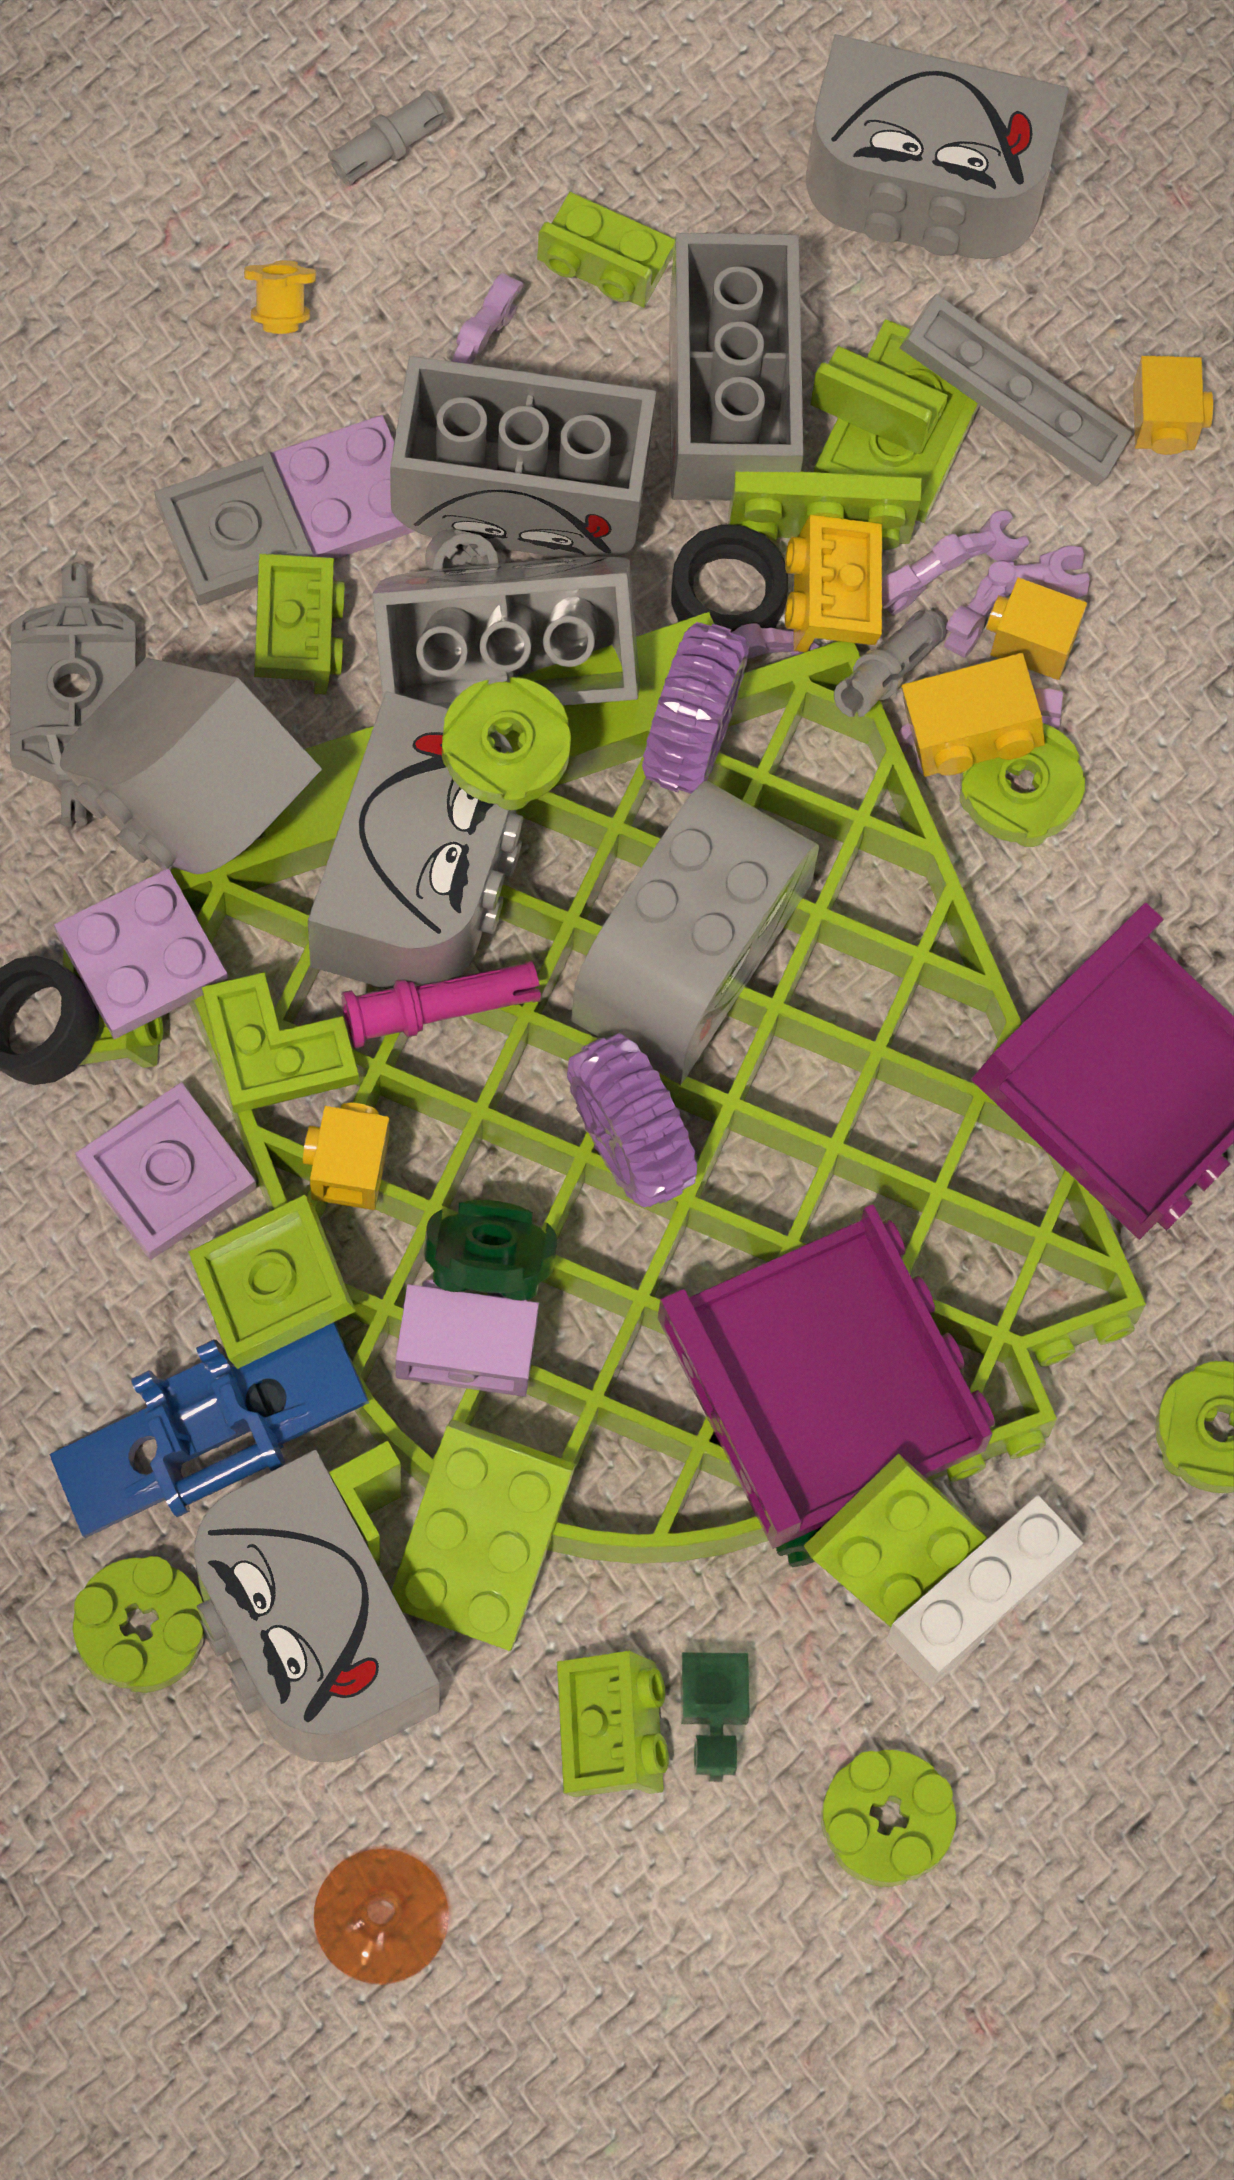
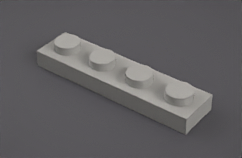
(1016, 390)

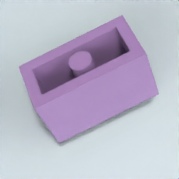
(466, 1339)

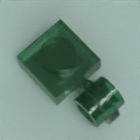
(714, 1695)

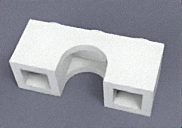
(983, 1590)

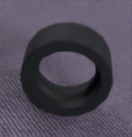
(730, 543)
(74, 1030)

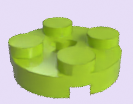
(506, 777)
(1026, 815)
(1181, 1433)
(126, 1660)
(922, 1799)

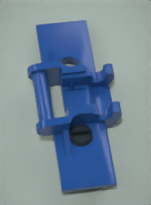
(200, 1411)

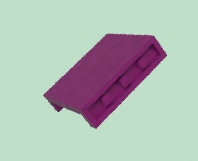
(1125, 1078)
(825, 1375)

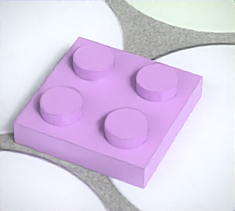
(342, 488)
(140, 953)
(165, 1171)

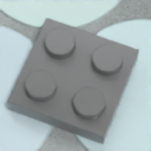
(226, 521)

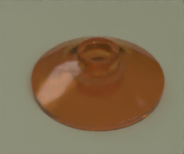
(387, 1950)

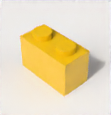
(973, 715)

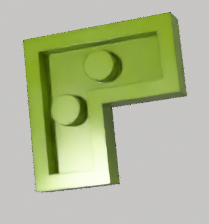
(270, 1064)

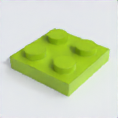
(271, 1281)
(895, 1540)

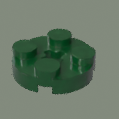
(490, 1249)

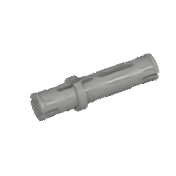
(882, 670)

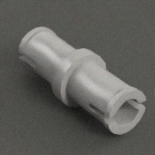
(387, 137)

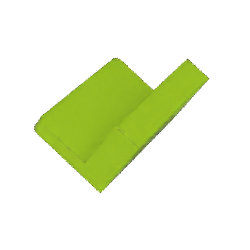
(877, 399)
(367, 1486)

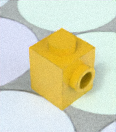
(1170, 404)
(1036, 624)
(347, 1155)

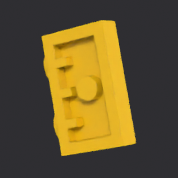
(835, 582)

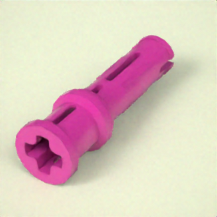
(410, 1006)

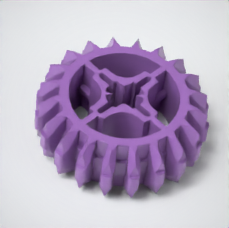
(695, 707)
(632, 1120)

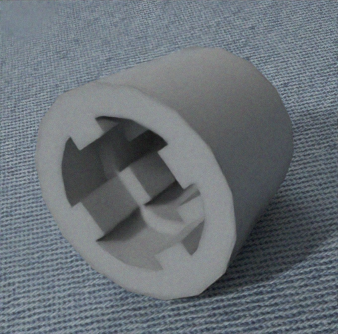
(459, 549)

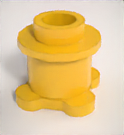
(280, 295)

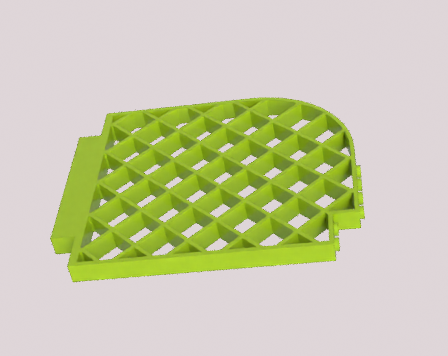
(602, 738)

